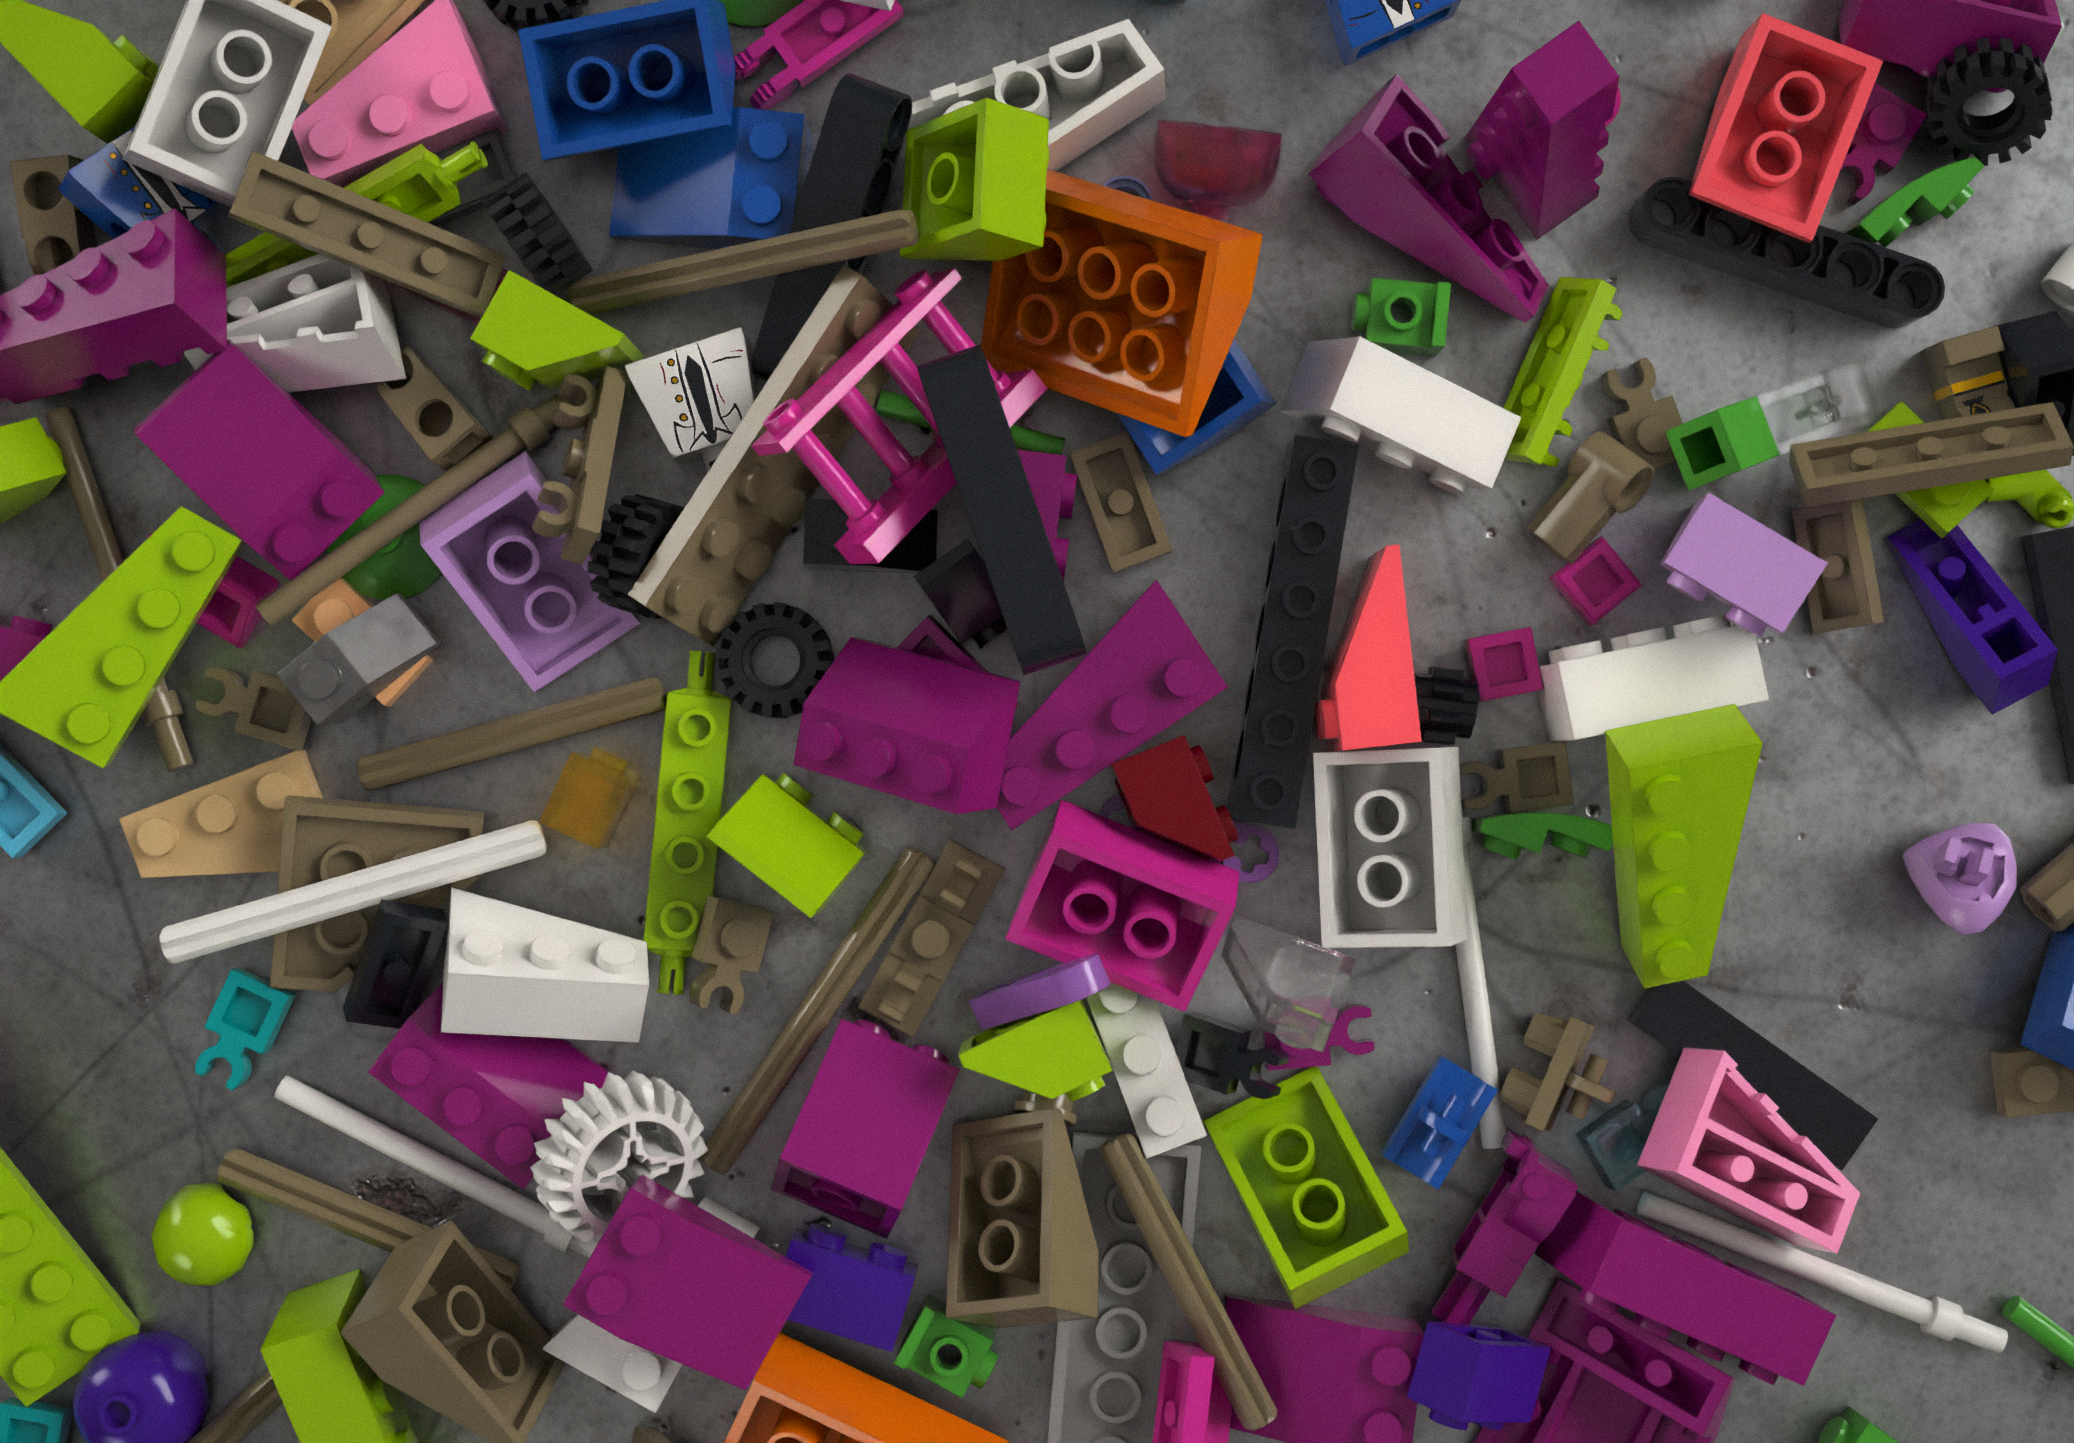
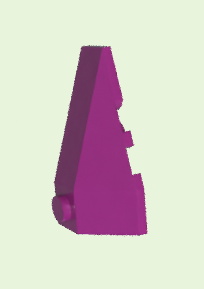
(1406, 189)

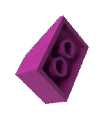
(260, 460)
(687, 1285)
(1330, 1370)

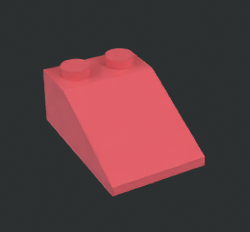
(1783, 126)
(1371, 678)

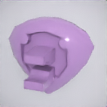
(1964, 874)

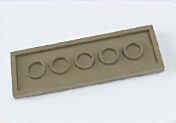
(751, 499)

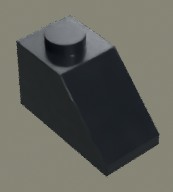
(2040, 364)
(827, 524)
(964, 595)

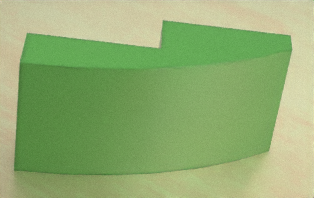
(1932, 194)
(1527, 831)

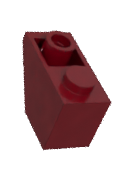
(1169, 799)

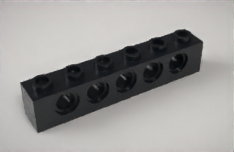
(1292, 631)

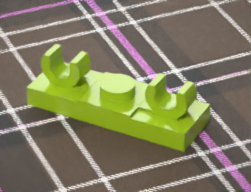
(1557, 365)

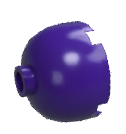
(142, 1391)

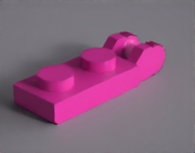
(810, 43)

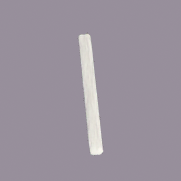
(352, 892)

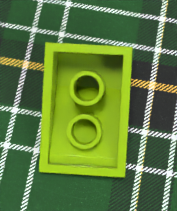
(80, 66)
(1307, 1187)

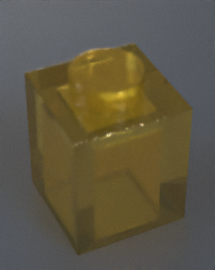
(590, 797)

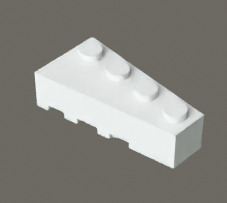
(1081, 85)

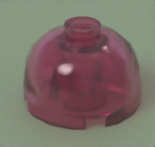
(1215, 165)

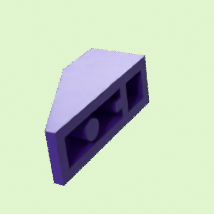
(1974, 615)

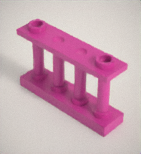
(915, 480)

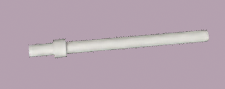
(1477, 1007)
(430, 1163)
(1935, 1316)

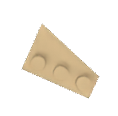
(222, 825)

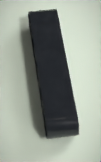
(844, 183)
(1813, 274)
(1001, 509)

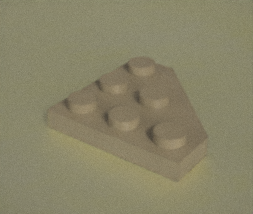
(344, 836)

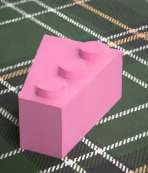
(409, 92)
(1743, 1157)

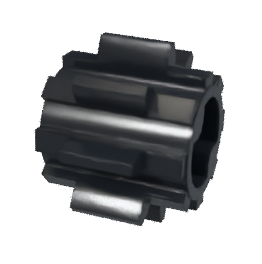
(1446, 705)

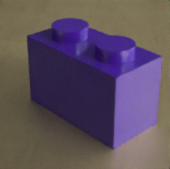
(851, 1288)
(1477, 1375)

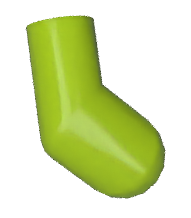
(2038, 494)

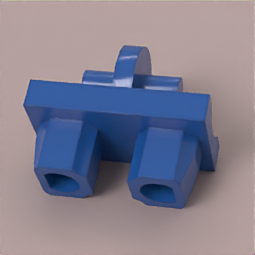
(1438, 1122)

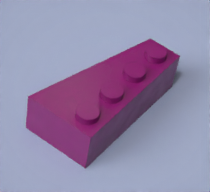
(114, 308)

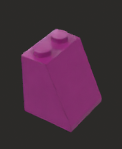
(865, 1127)

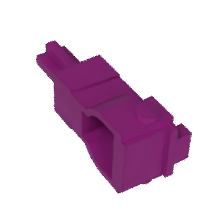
(1506, 1228)

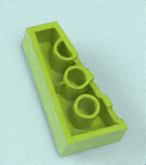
(113, 650)
(1676, 833)
(322, 1377)

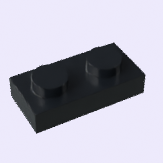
(395, 964)

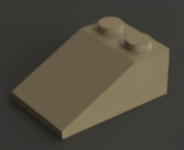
(1018, 1225)
(455, 1337)

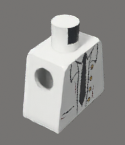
(697, 394)

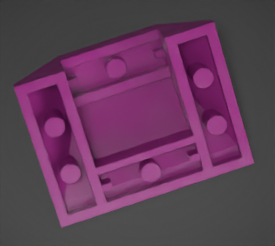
(1615, 1382)

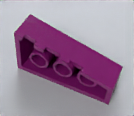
(1546, 130)
(1113, 701)
(1686, 1290)

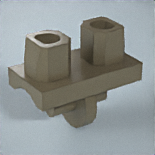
(1543, 1098)

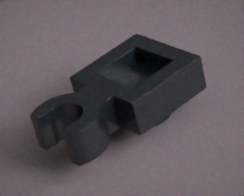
(1218, 1057)

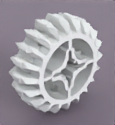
(603, 1149)

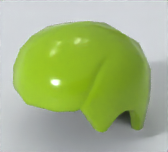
(202, 1235)

